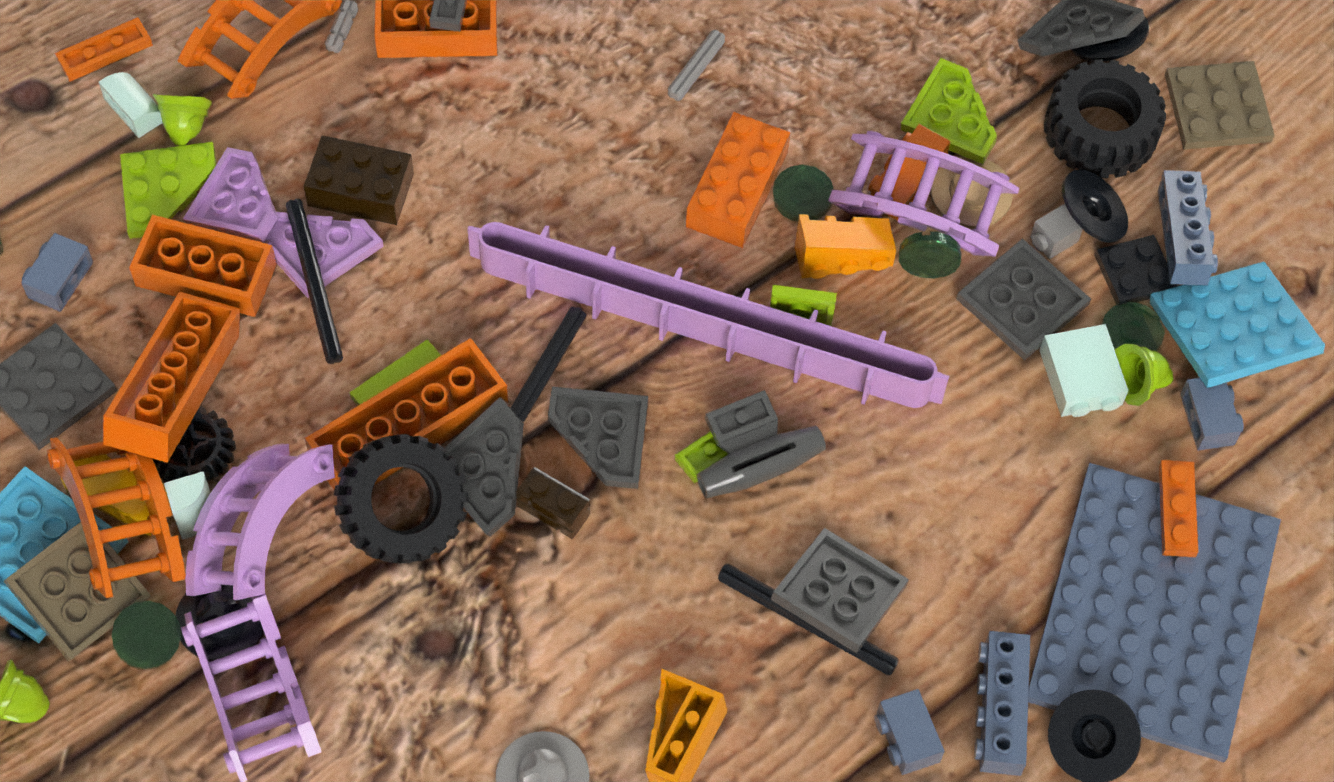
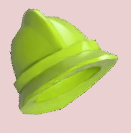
(182, 116)
(1143, 372)
(21, 696)

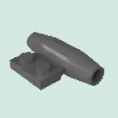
(753, 447)

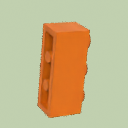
(911, 169)

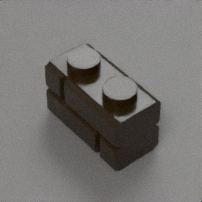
(553, 502)

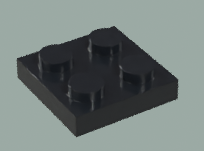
(1134, 269)

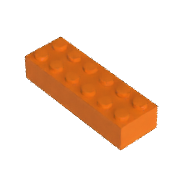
(171, 377)
(427, 403)

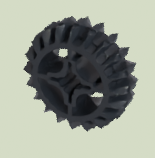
(215, 451)

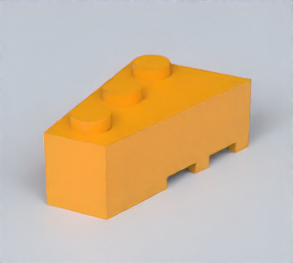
(843, 247)
(682, 728)

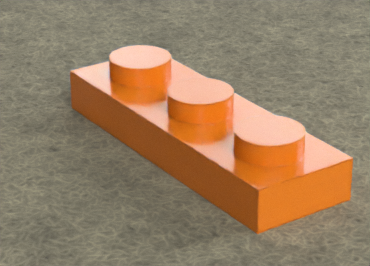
(103, 49)
(1178, 508)

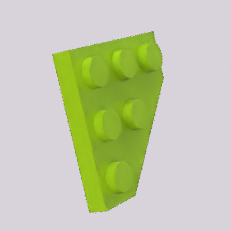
(953, 111)
(163, 182)

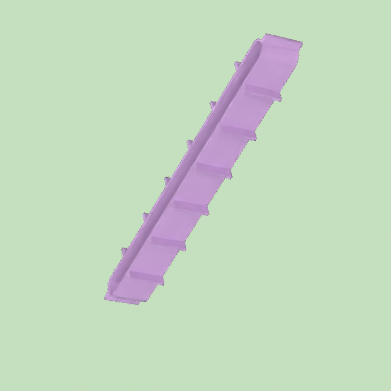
(707, 315)

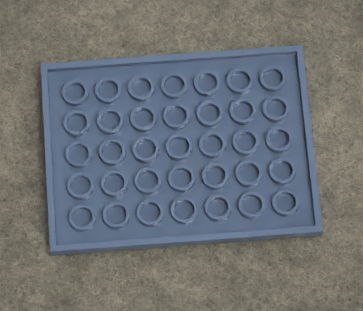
(1152, 625)

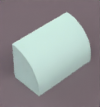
(131, 102)
(186, 500)

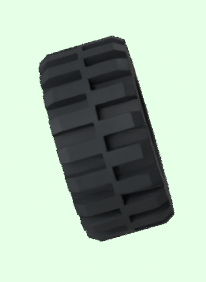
(1113, 88)
(444, 509)

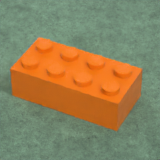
(405, 30)
(737, 179)
(203, 264)

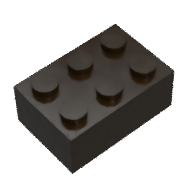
(359, 180)

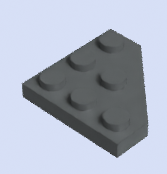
(1080, 24)
(603, 431)
(490, 460)

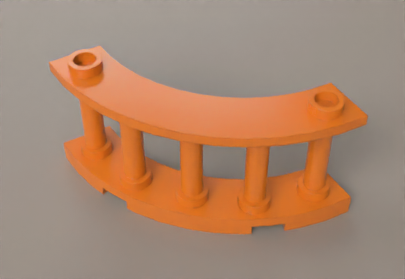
(201, 41)
(147, 489)

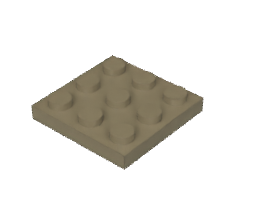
(1219, 105)
(61, 597)

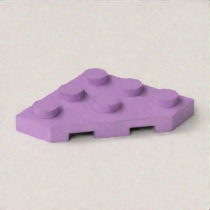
(234, 199)
(336, 243)

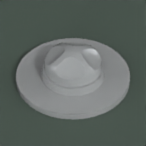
(542, 758)

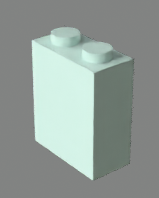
(1083, 371)

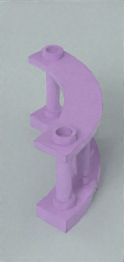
(915, 214)
(281, 482)
(283, 681)

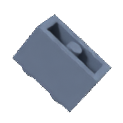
(56, 272)
(1211, 414)
(909, 732)

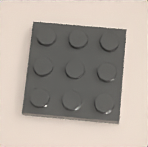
(1023, 298)
(50, 386)
(840, 590)

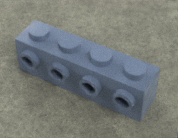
(1186, 228)
(1004, 703)

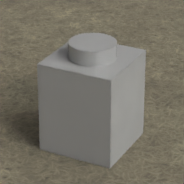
(1055, 232)

